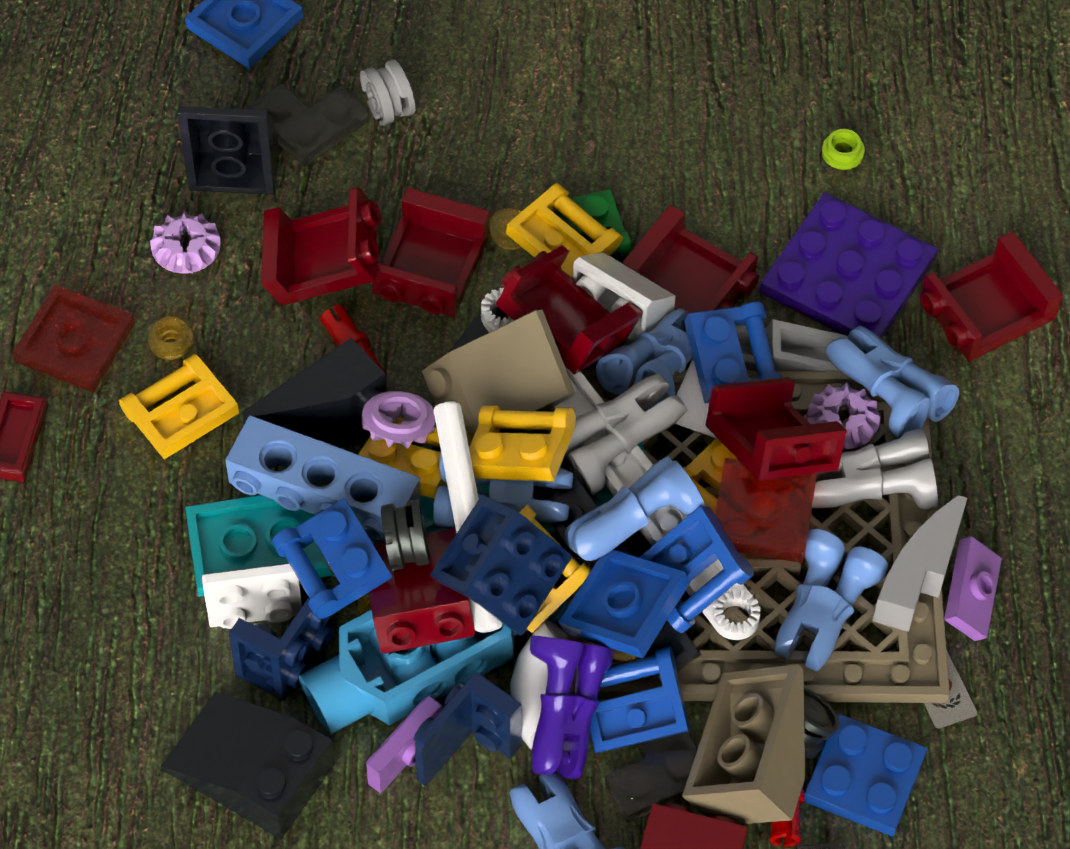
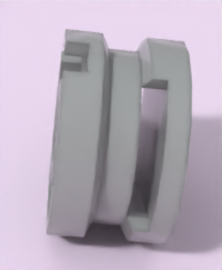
(387, 92)

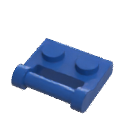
(718, 349)
(692, 549)
(346, 551)
(642, 714)

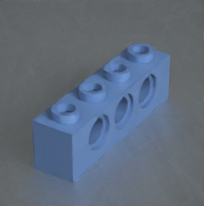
(308, 461)

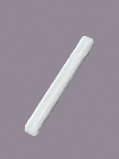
(460, 484)

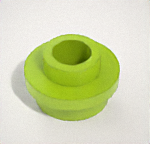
(846, 141)

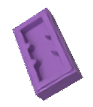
(973, 588)
(399, 747)

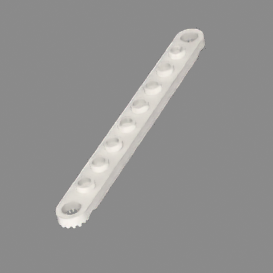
(625, 471)

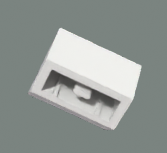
(616, 284)

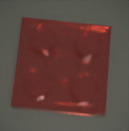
(73, 338)
(765, 515)

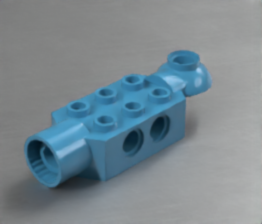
(394, 683)

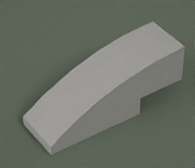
(792, 347)
(920, 566)

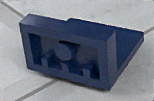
(502, 563)
(274, 661)
(468, 708)

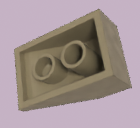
(506, 368)
(752, 747)

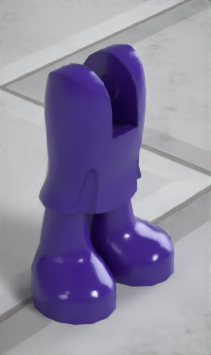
(565, 717)

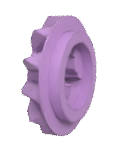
(202, 247)
(384, 410)
(863, 413)

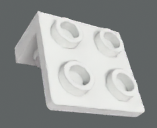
(252, 595)

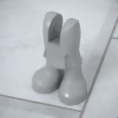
(624, 425)
(862, 475)

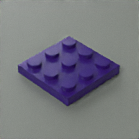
(848, 269)

